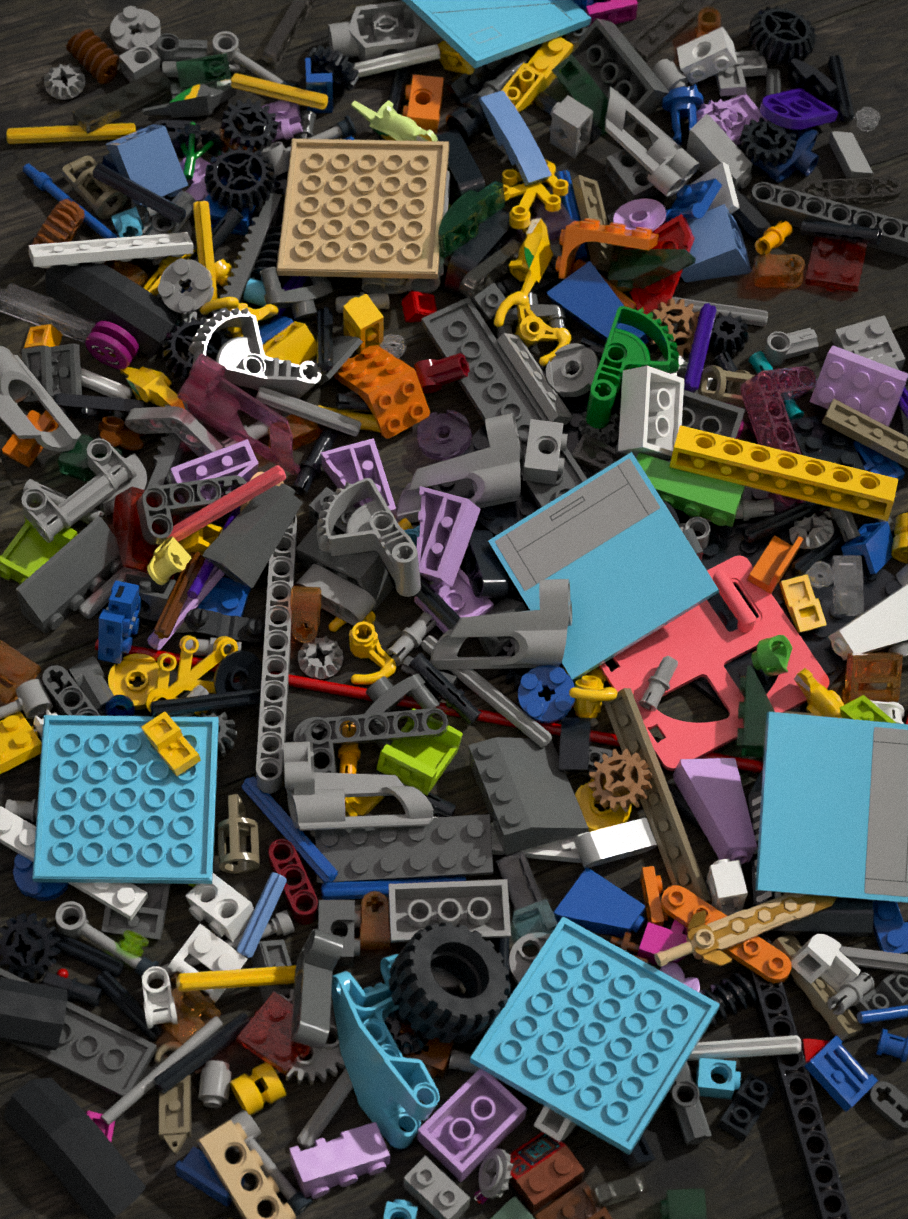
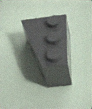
(361, 569)

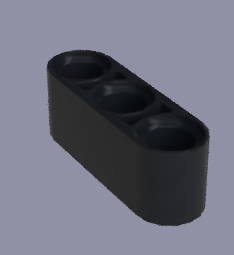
(484, 567)

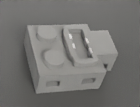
(871, 340)

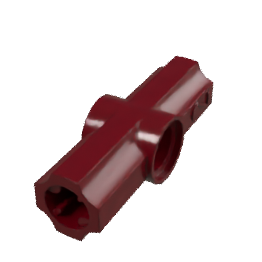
(435, 373)

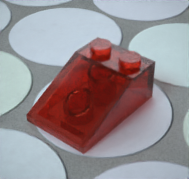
(133, 548)

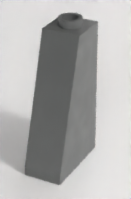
(254, 535)

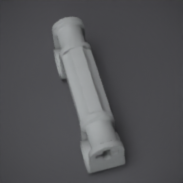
(110, 473)

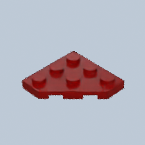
(671, 235)

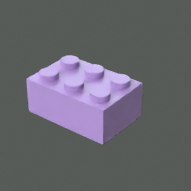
(859, 384)
(471, 1124)

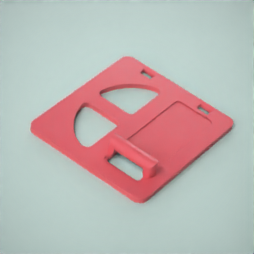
(702, 649)

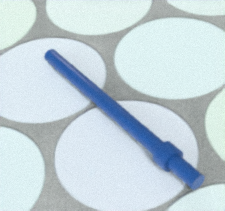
(46, 183)

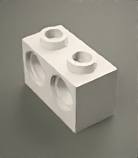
(726, 886)
(225, 902)

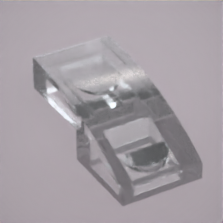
(848, 585)

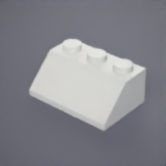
(650, 412)

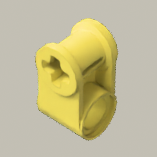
(167, 560)

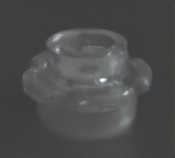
(865, 123)
(397, 350)
(823, 569)

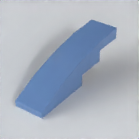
(515, 137)

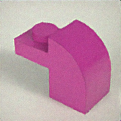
(661, 939)

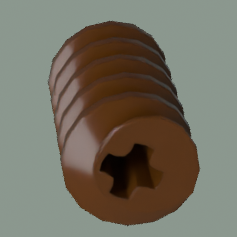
(94, 55)

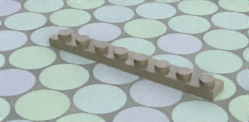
(659, 805)

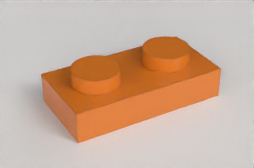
(651, 888)

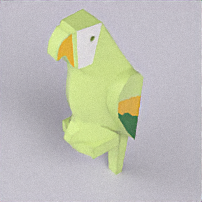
(393, 125)

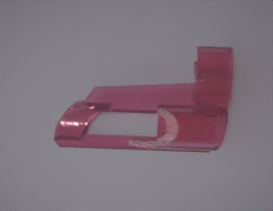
(217, 403)

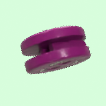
(111, 345)

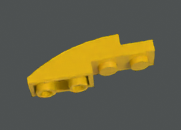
(537, 73)

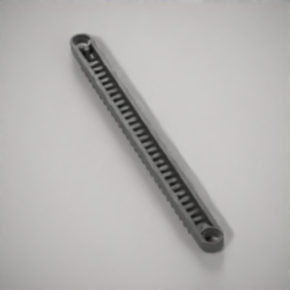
(172, 446)

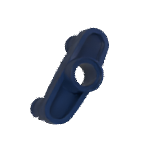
(802, 159)

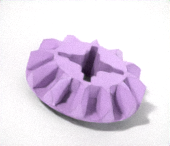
(728, 113)

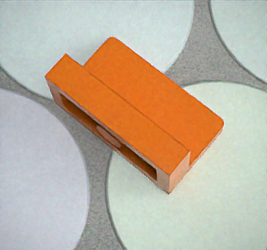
(27, 450)
(773, 563)

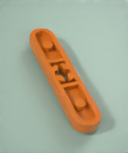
(753, 953)

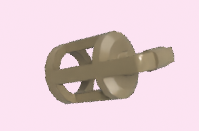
(87, 185)
(735, 380)
(238, 828)

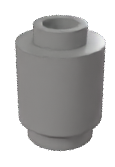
(670, 74)
(215, 1084)

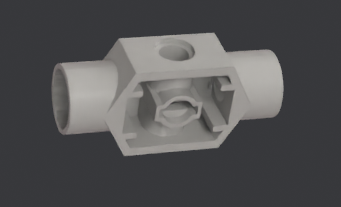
(381, 31)

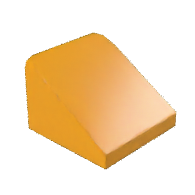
(43, 335)

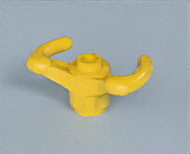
(231, 303)
(530, 327)
(365, 644)
(590, 694)

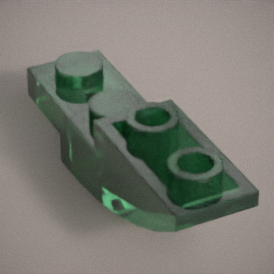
(465, 215)

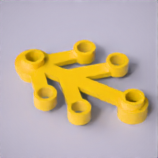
(519, 215)
(188, 678)

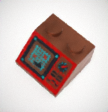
(543, 1171)

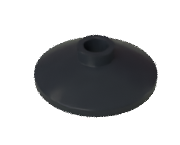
(247, 670)

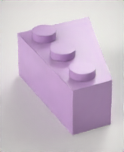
(229, 461)
(356, 463)
(444, 534)
(339, 1160)

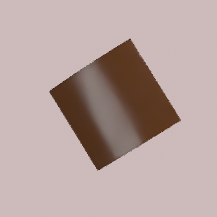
(573, 1204)

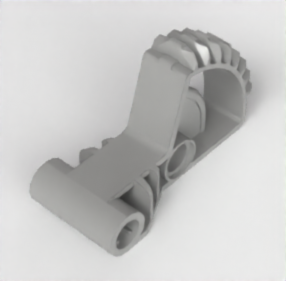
(249, 353)
(370, 529)

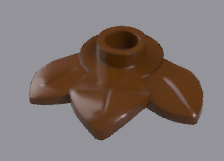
(117, 433)

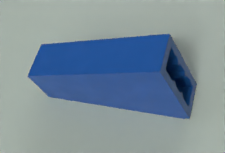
(590, 302)

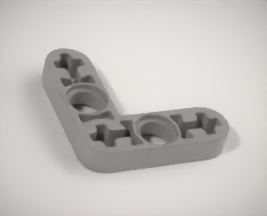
(175, 421)

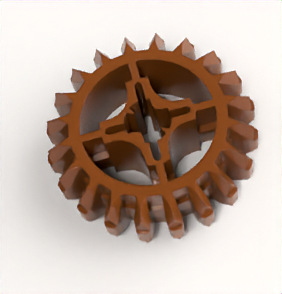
(61, 223)

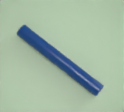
(882, 1014)

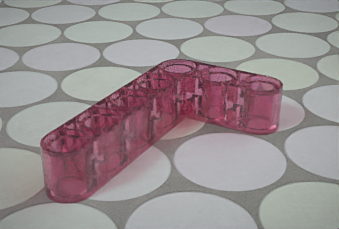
(765, 406)

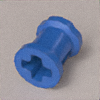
(892, 1045)

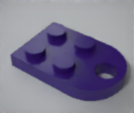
(796, 110)

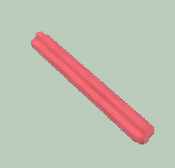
(228, 503)

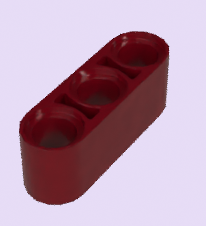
(296, 894)

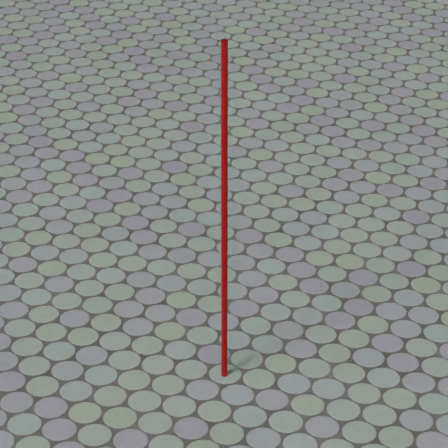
(409, 702)

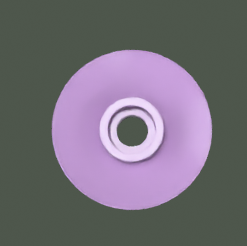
(641, 213)

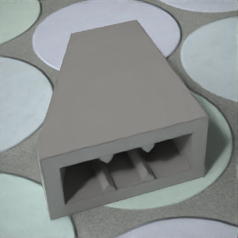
(712, 146)

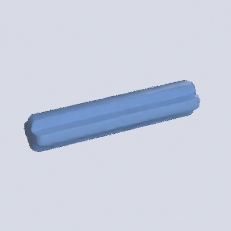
(261, 914)

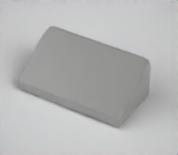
(849, 155)

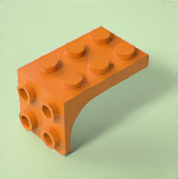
(590, 230)
(387, 388)

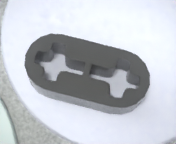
(885, 1109)

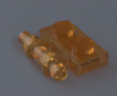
(189, 1019)

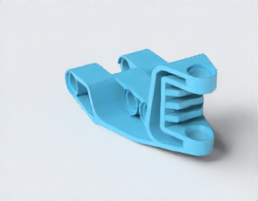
(379, 1074)

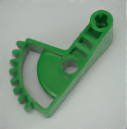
(630, 354)

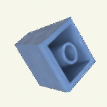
(149, 160)
(716, 247)

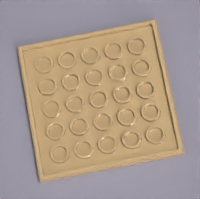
(363, 208)

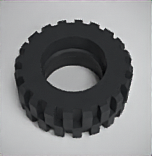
(430, 1006)

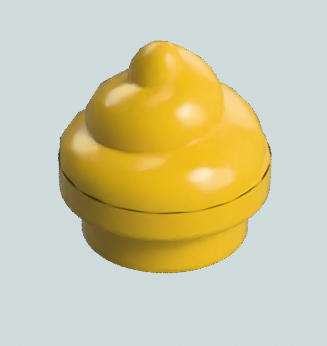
(222, 272)

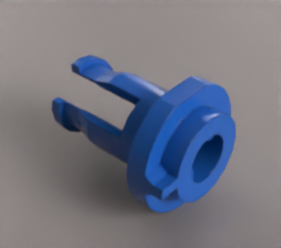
(682, 104)

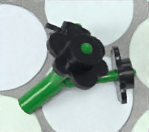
(185, 145)

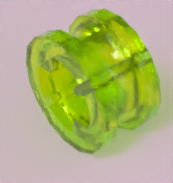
(133, 943)

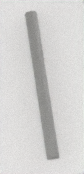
(147, 1083)

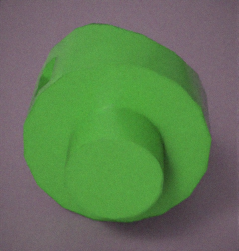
(772, 658)

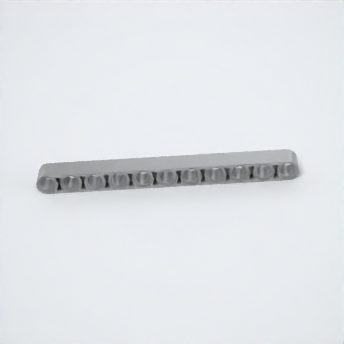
(276, 661)

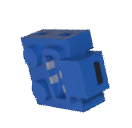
(119, 622)

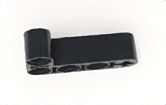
(463, 169)
(492, 237)

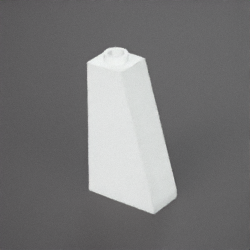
(876, 628)

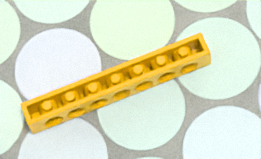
(784, 473)

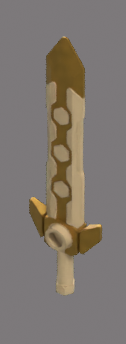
(709, 940)

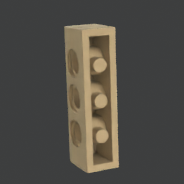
(214, 1147)

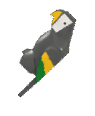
(195, 100)

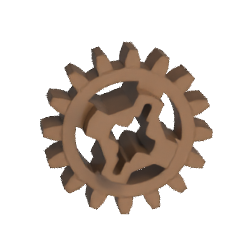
(685, 314)
(618, 792)

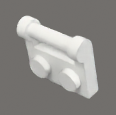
(209, 951)

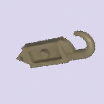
(174, 1107)

